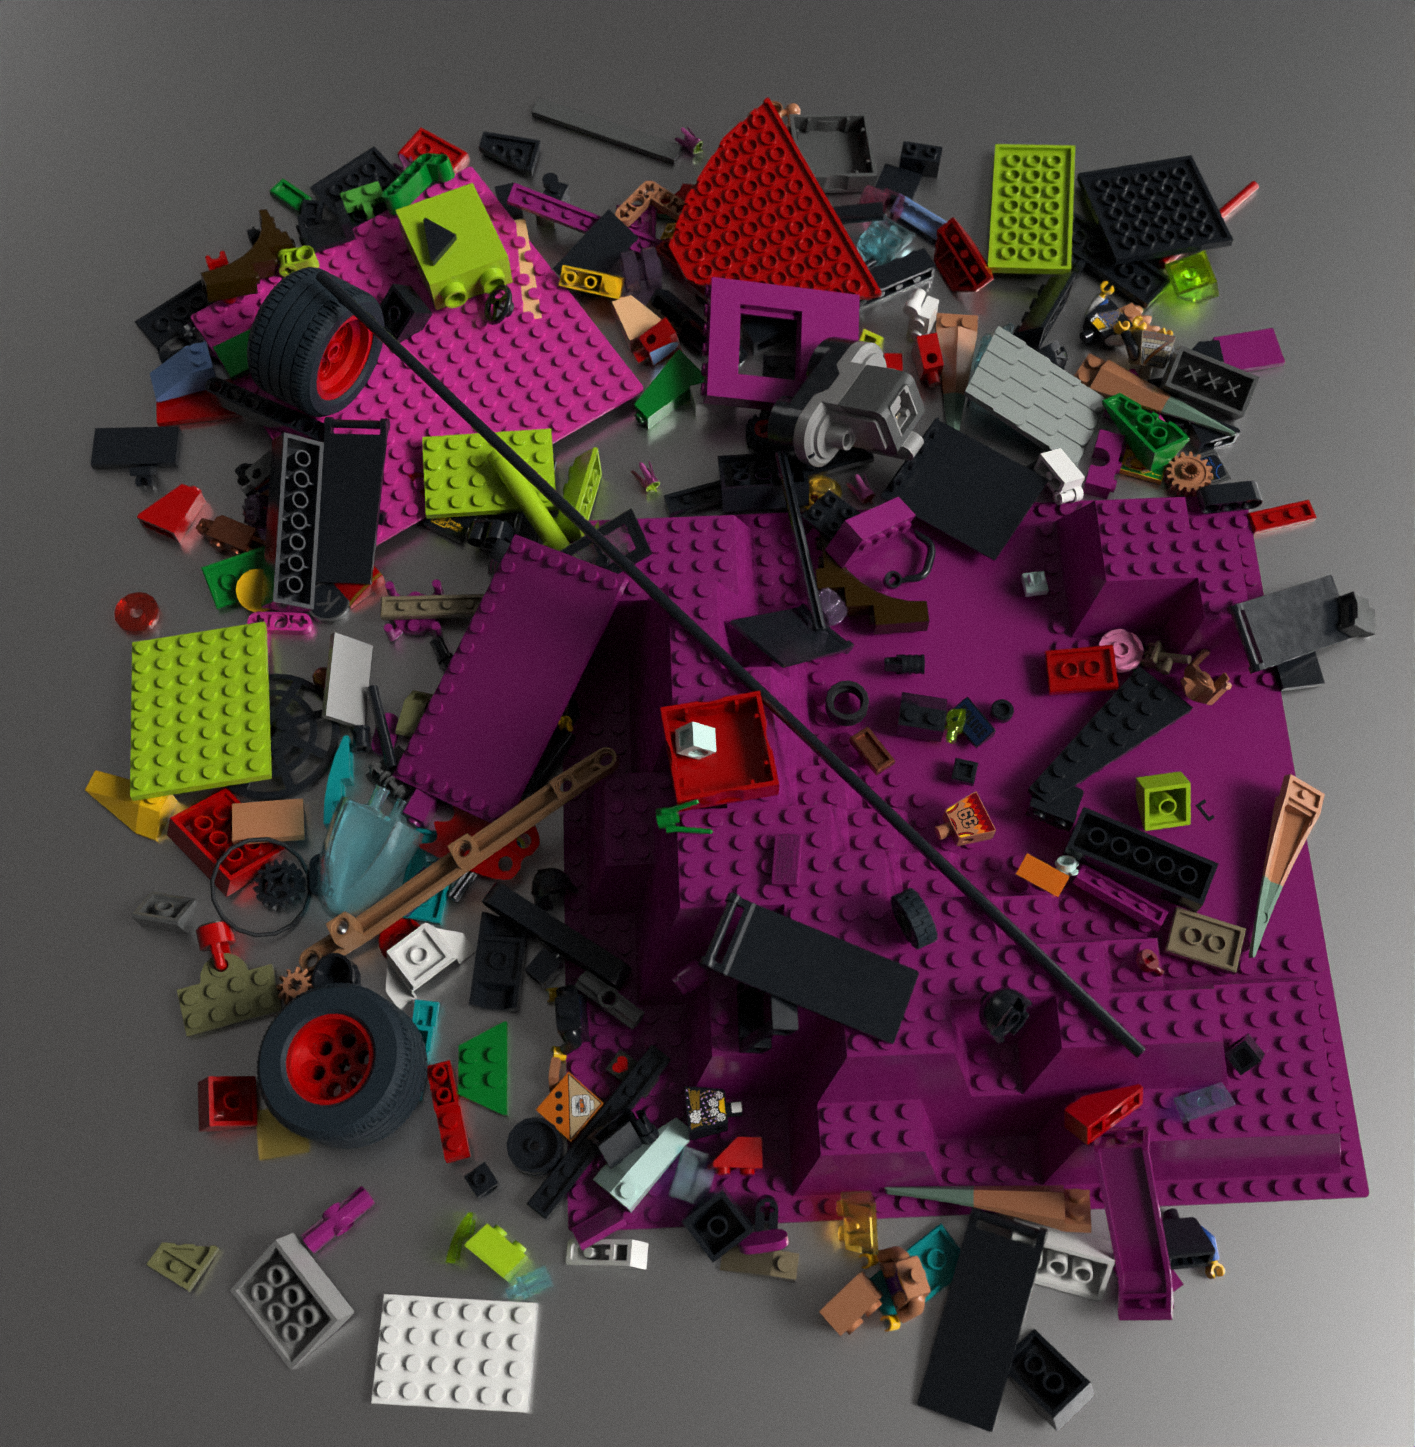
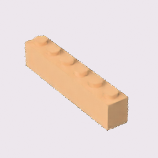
(527, 268)

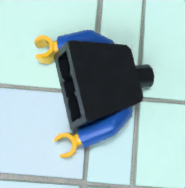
(1190, 1244)

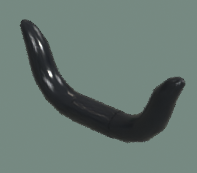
(928, 561)

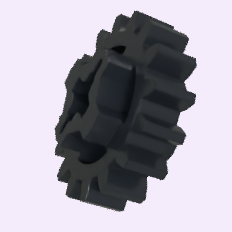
(280, 874)

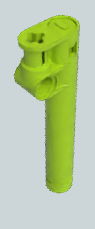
(529, 502)

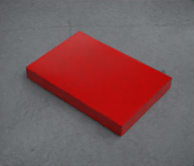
(426, 142)
(1081, 670)

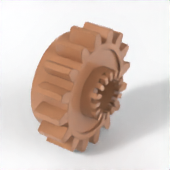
(1187, 474)

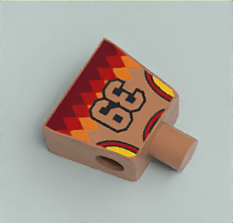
(966, 822)

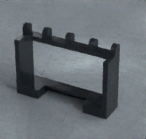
(751, 1024)

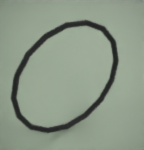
(217, 907)

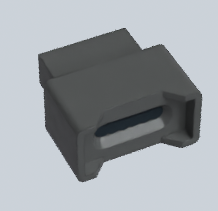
(1356, 615)

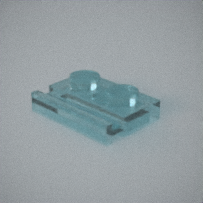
(692, 1177)

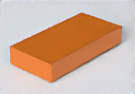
(1042, 875)

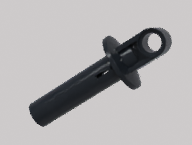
(860, 213)

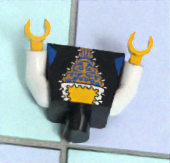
(1101, 317)

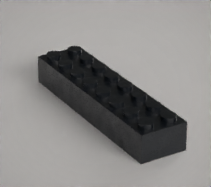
(292, 524)

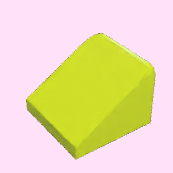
(868, 336)

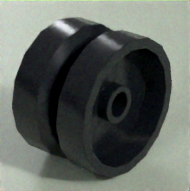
(526, 1135)

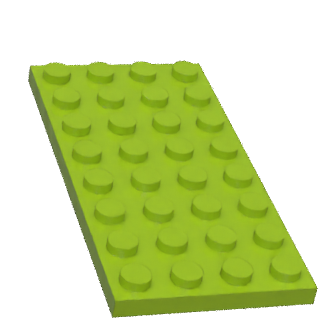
(1032, 209)

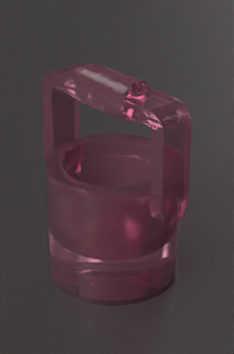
(872, 194)

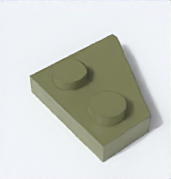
(182, 1263)

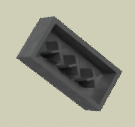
(1208, 383)

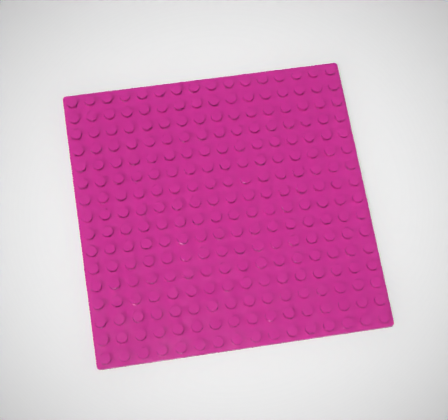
(509, 374)

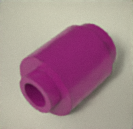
(689, 977)

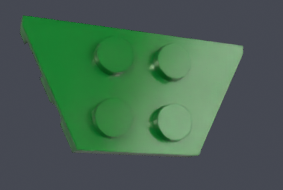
(485, 1069)

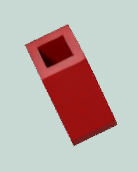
(740, 1155)

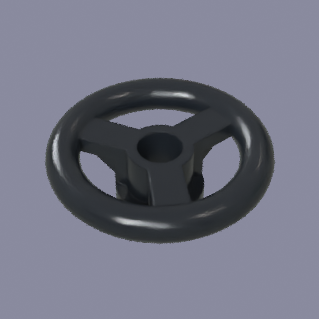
(502, 307)

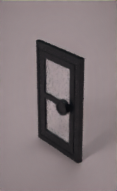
(623, 533)

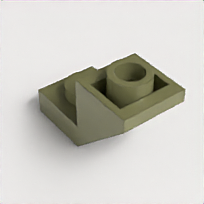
(412, 712)

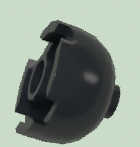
(1003, 1012)

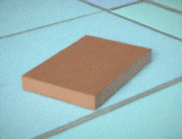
(272, 819)

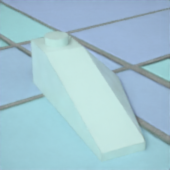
(644, 1166)

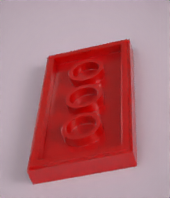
(191, 409)

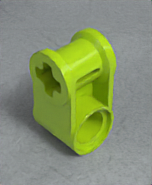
(296, 259)

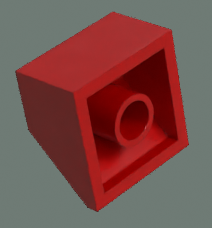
(227, 1103)

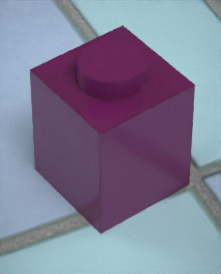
(421, 809)

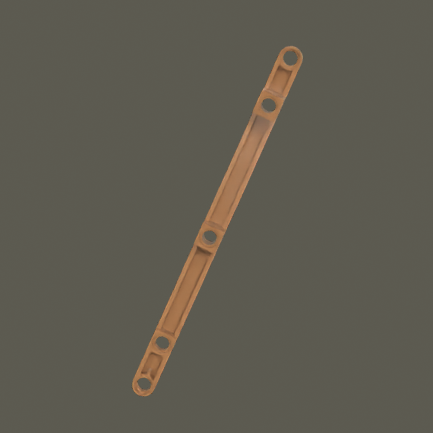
(351, 932)

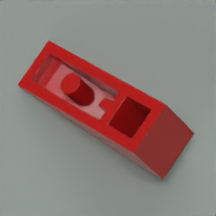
(1100, 1111)

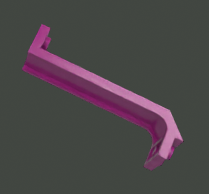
(1134, 1224)

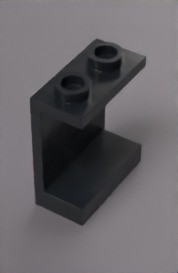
(327, 233)

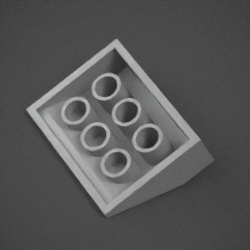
(291, 1300)

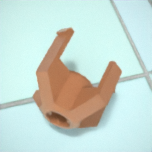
(1199, 685)

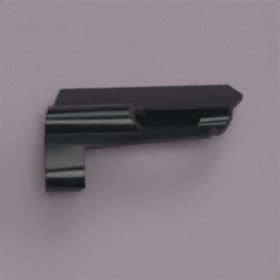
(486, 532)

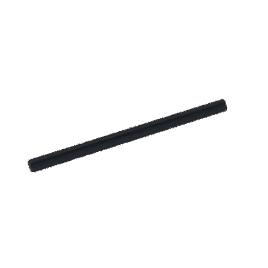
(800, 541)
(532, 787)

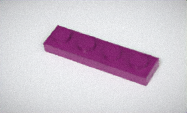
(1120, 897)

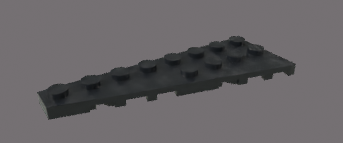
(1127, 719)

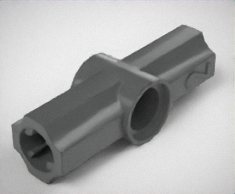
(621, 1009)

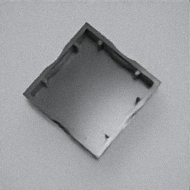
(836, 149)

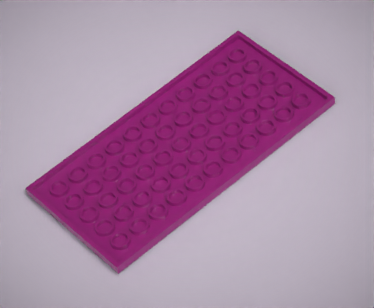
(510, 679)

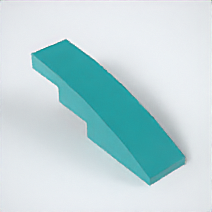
(340, 776)
(426, 1019)

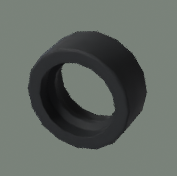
(849, 687)

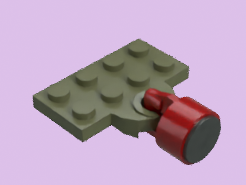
(227, 987)

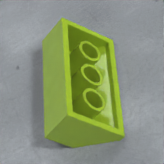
(580, 491)

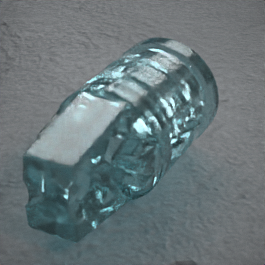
(531, 1283)

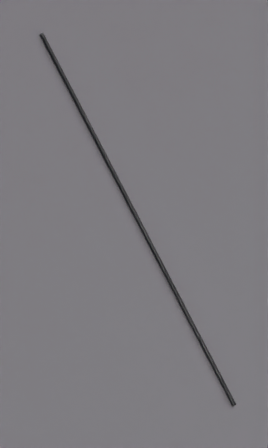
(742, 675)

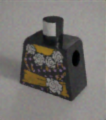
(708, 1111)

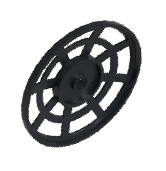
(287, 737)

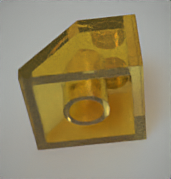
(858, 1222)

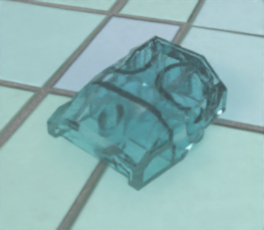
(884, 240)

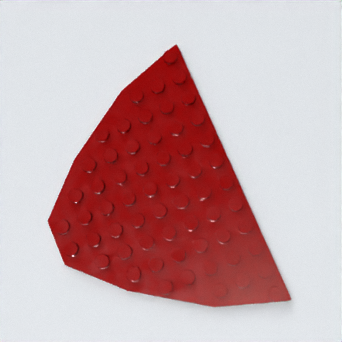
(765, 217)

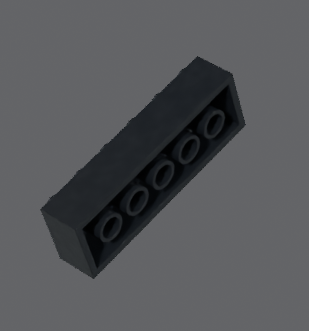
(1141, 860)

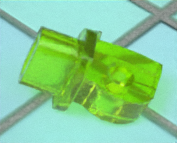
(954, 728)

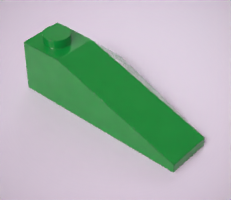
(1148, 436)

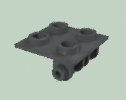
(381, 776)

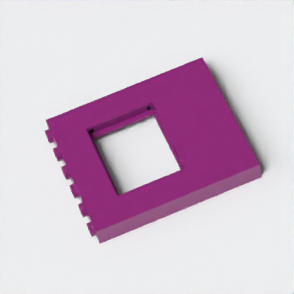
(821, 315)

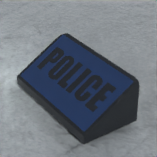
(976, 727)

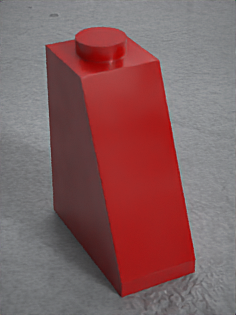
(174, 512)

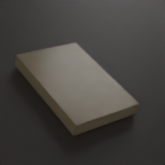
(1204, 940)

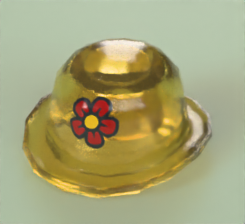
(819, 486)

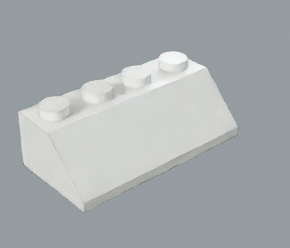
(1071, 1261)

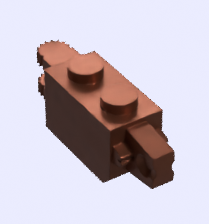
(230, 535)

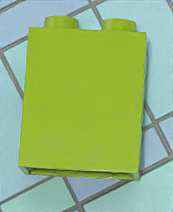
(472, 263)

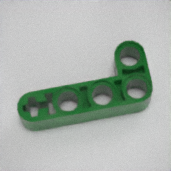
(416, 179)

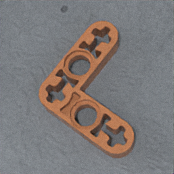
(652, 198)

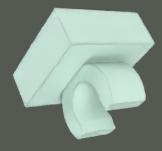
(1034, 583)

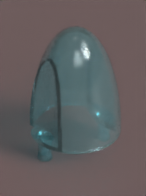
(363, 854)

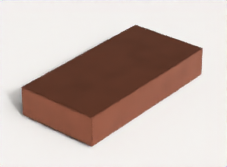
(871, 751)

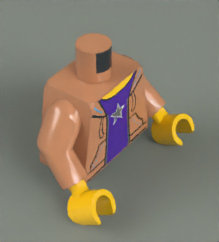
(905, 1282)

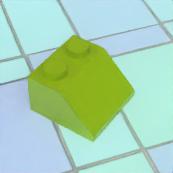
(1164, 800)
(497, 1251)

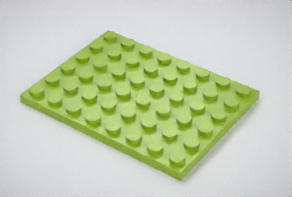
(200, 711)

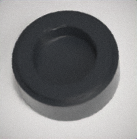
(1002, 711)

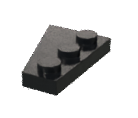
(511, 150)

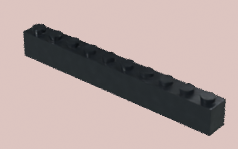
(891, 279)

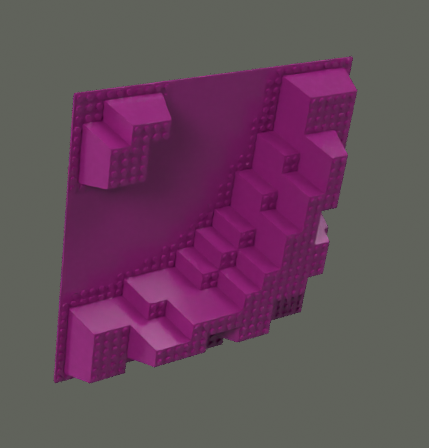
(945, 1095)

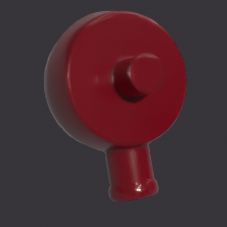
(1148, 962)

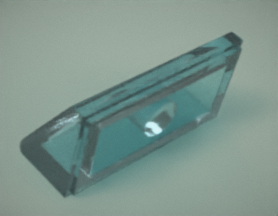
(1204, 1102)

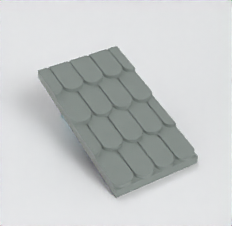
(1034, 396)

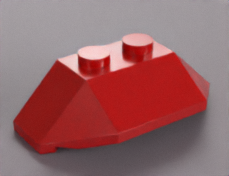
(960, 259)

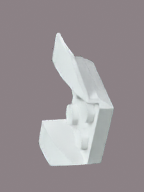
(422, 957)

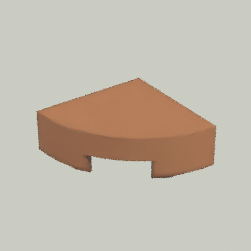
(554, 1070)

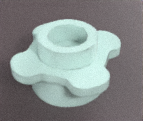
(1067, 865)

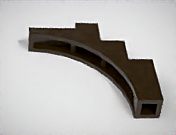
(259, 262)
(884, 612)

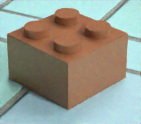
(852, 1302)

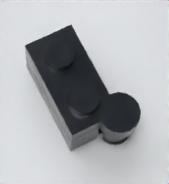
(556, 190)
(622, 1136)

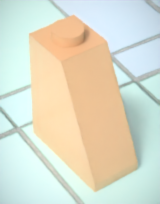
(633, 319)

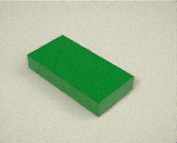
(289, 195)

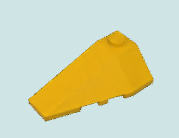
(143, 816)

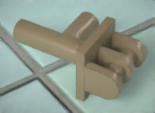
(1157, 656)

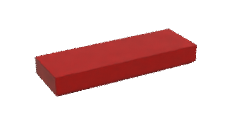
(1281, 517)

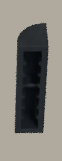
(679, 315)

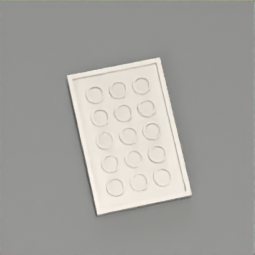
(455, 1353)

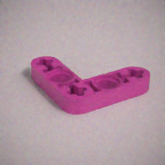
(271, 618)

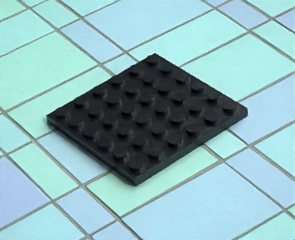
(1154, 209)

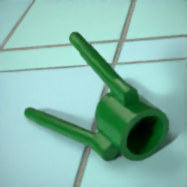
(669, 816)

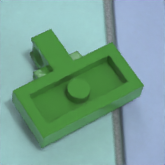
(363, 198)

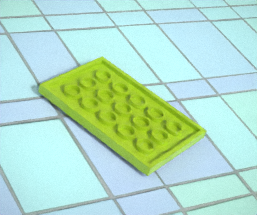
(464, 481)

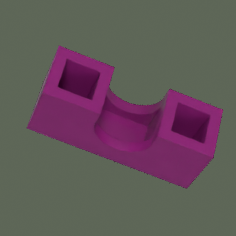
(1100, 479)

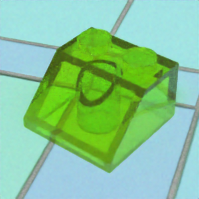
(1193, 278)

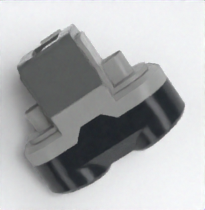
(847, 404)

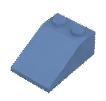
(183, 373)

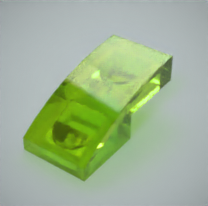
(464, 1232)

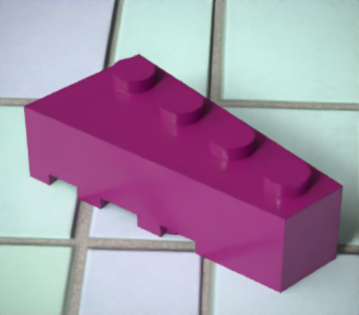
(869, 530)

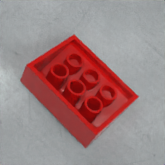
(206, 834)

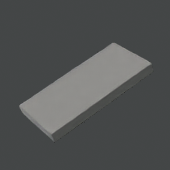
(347, 680)

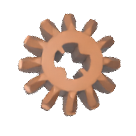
(288, 988)

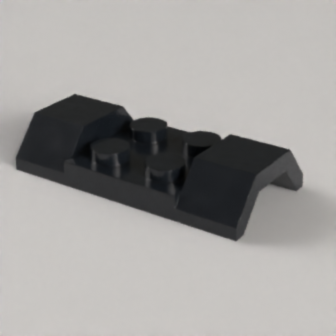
(497, 965)

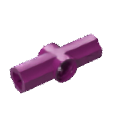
(337, 1219)

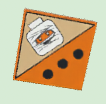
(570, 1107)

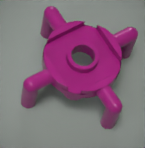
(414, 626)

